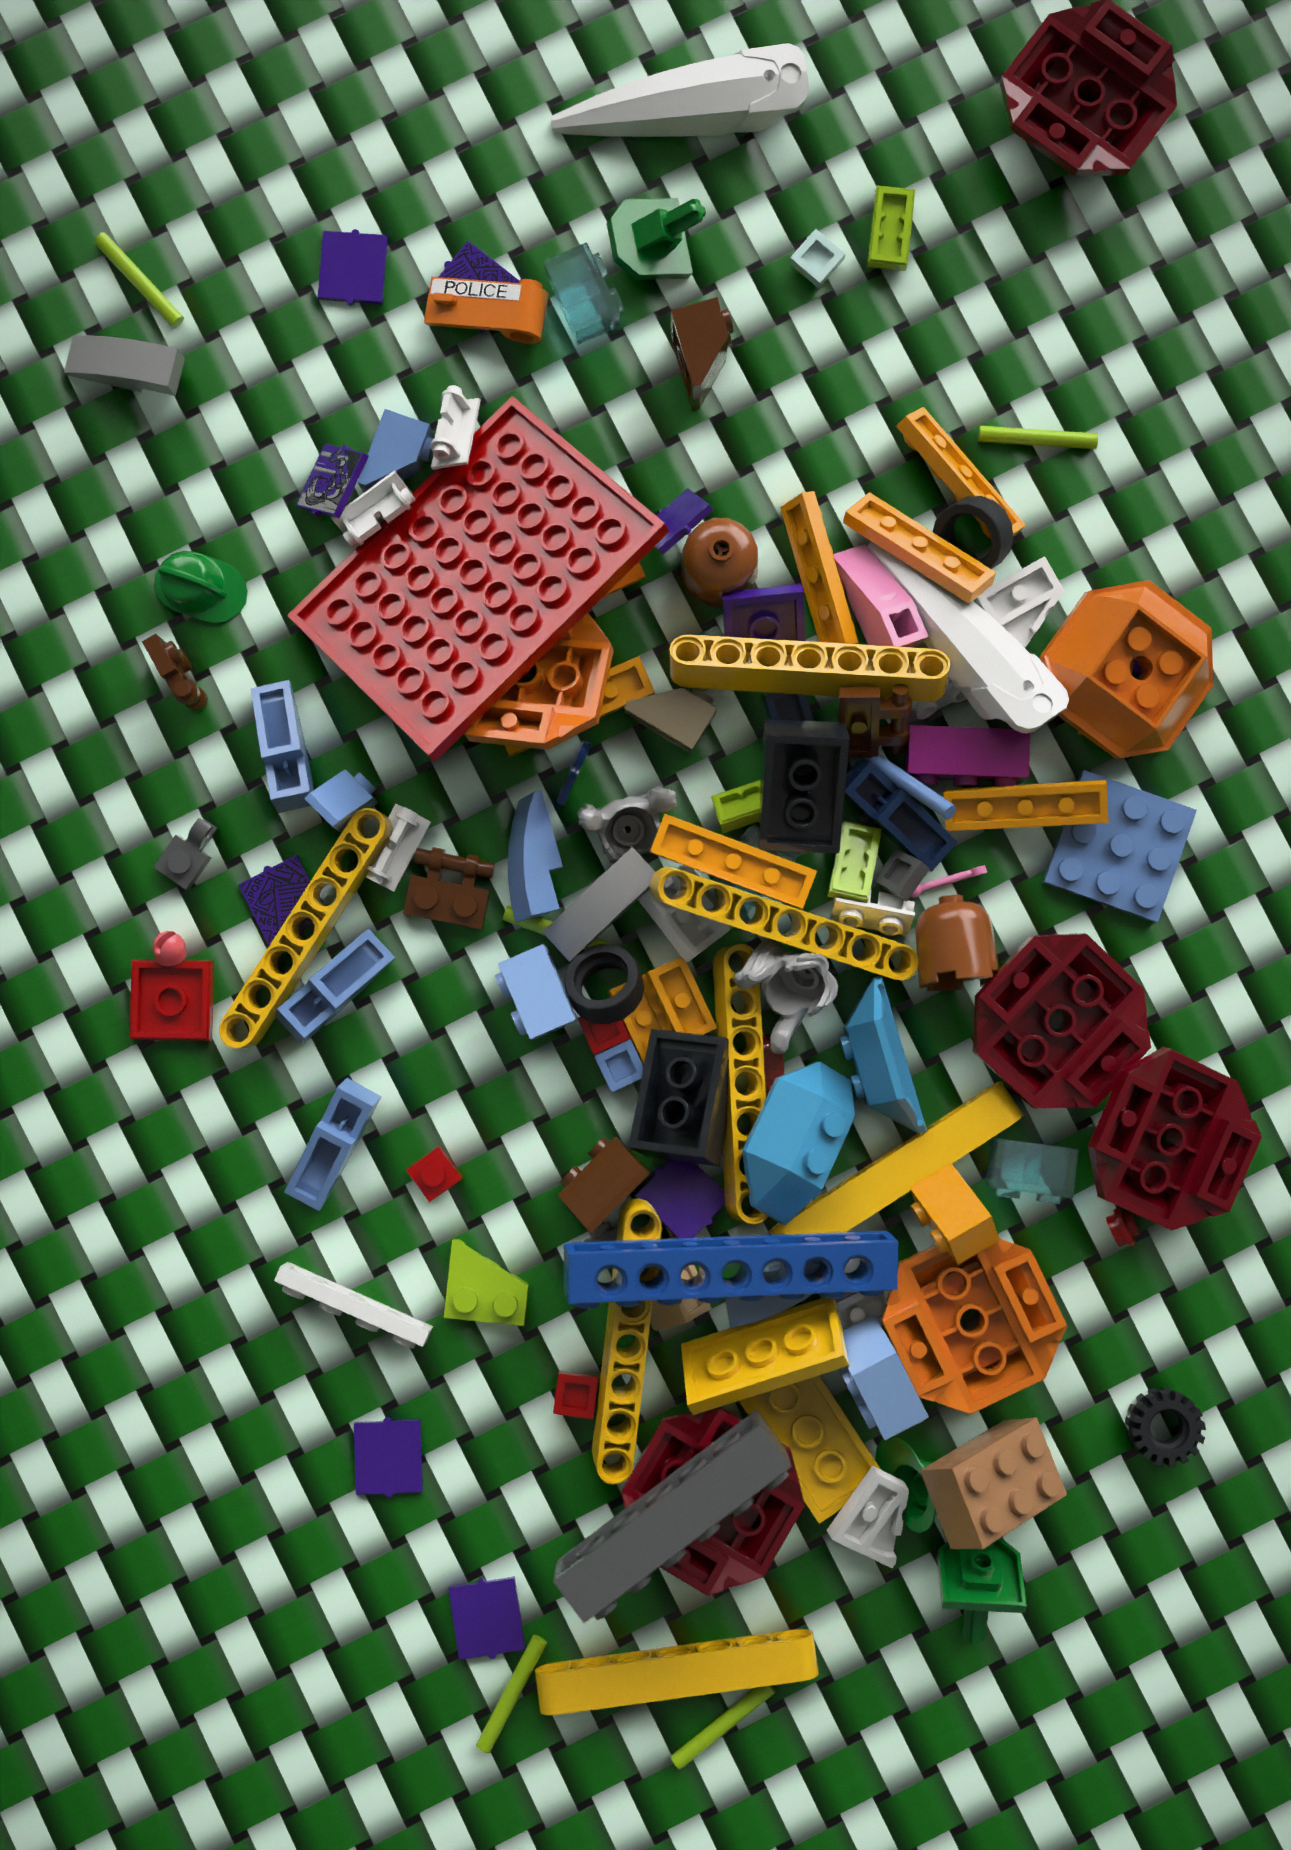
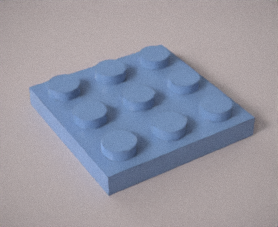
(1125, 860)

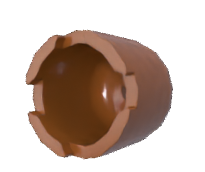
(710, 574)
(954, 945)

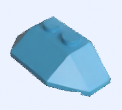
(879, 1059)
(797, 1139)

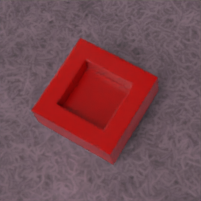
(603, 1035)
(434, 1173)
(575, 1394)

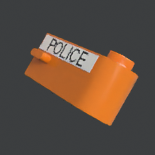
(506, 307)

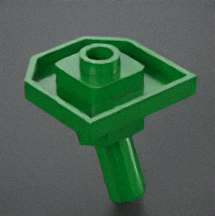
(651, 238)
(981, 1583)

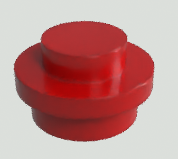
(1123, 1227)

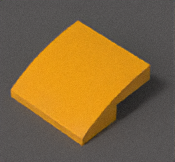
(669, 1004)

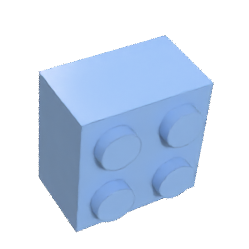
(537, 993)
(879, 1380)

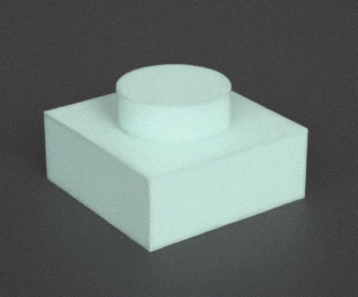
(817, 258)

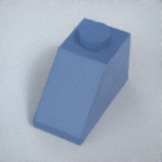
(399, 446)
(342, 798)

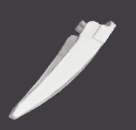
(698, 99)
(984, 658)

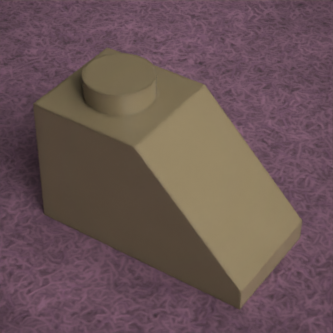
(675, 715)

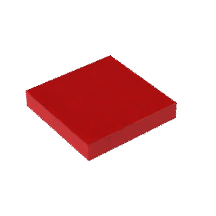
(171, 1000)

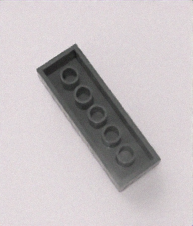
(671, 1517)

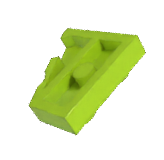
(482, 1289)

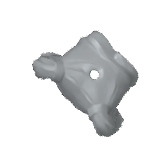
(636, 812)
(790, 984)

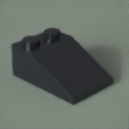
(802, 785)
(682, 1098)

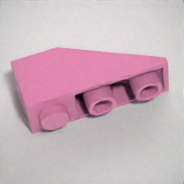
(878, 600)

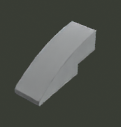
(125, 363)
(600, 904)

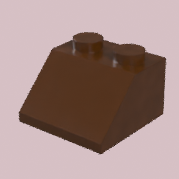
(700, 345)
(603, 1182)

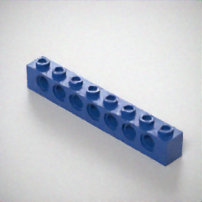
(794, 1251)

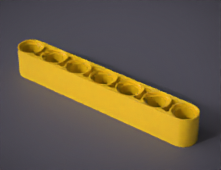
(789, 661)
(803, 924)
(288, 937)
(749, 1063)
(907, 1164)
(626, 1360)
(676, 1672)

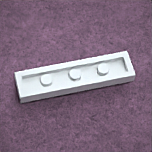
(337, 1298)

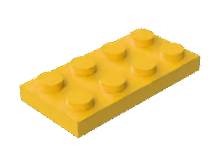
(763, 1355)
(822, 1442)

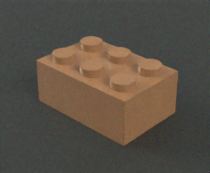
(993, 1483)

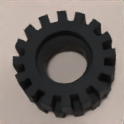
(1187, 1437)

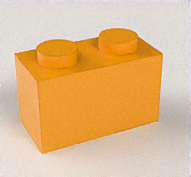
(953, 1213)

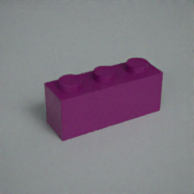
(967, 755)

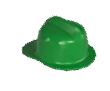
(201, 587)
(900, 1461)

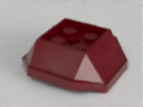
(1096, 54)
(1099, 1031)
(1204, 1148)
(743, 1543)

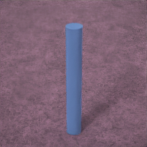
(914, 787)

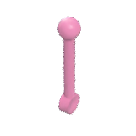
(949, 879)

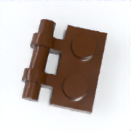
(174, 668)
(861, 711)
(445, 900)

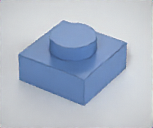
(620, 1065)

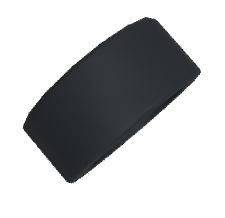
(988, 512)
(596, 959)

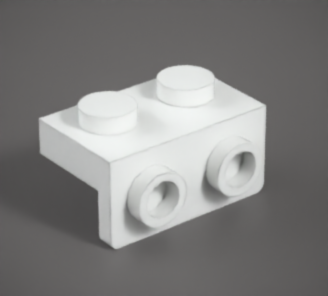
(685, 930)

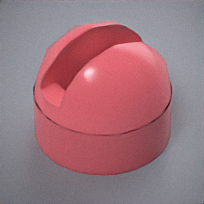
(169, 948)

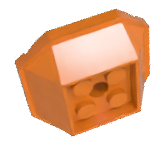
(1094, 659)
(559, 699)
(996, 1357)

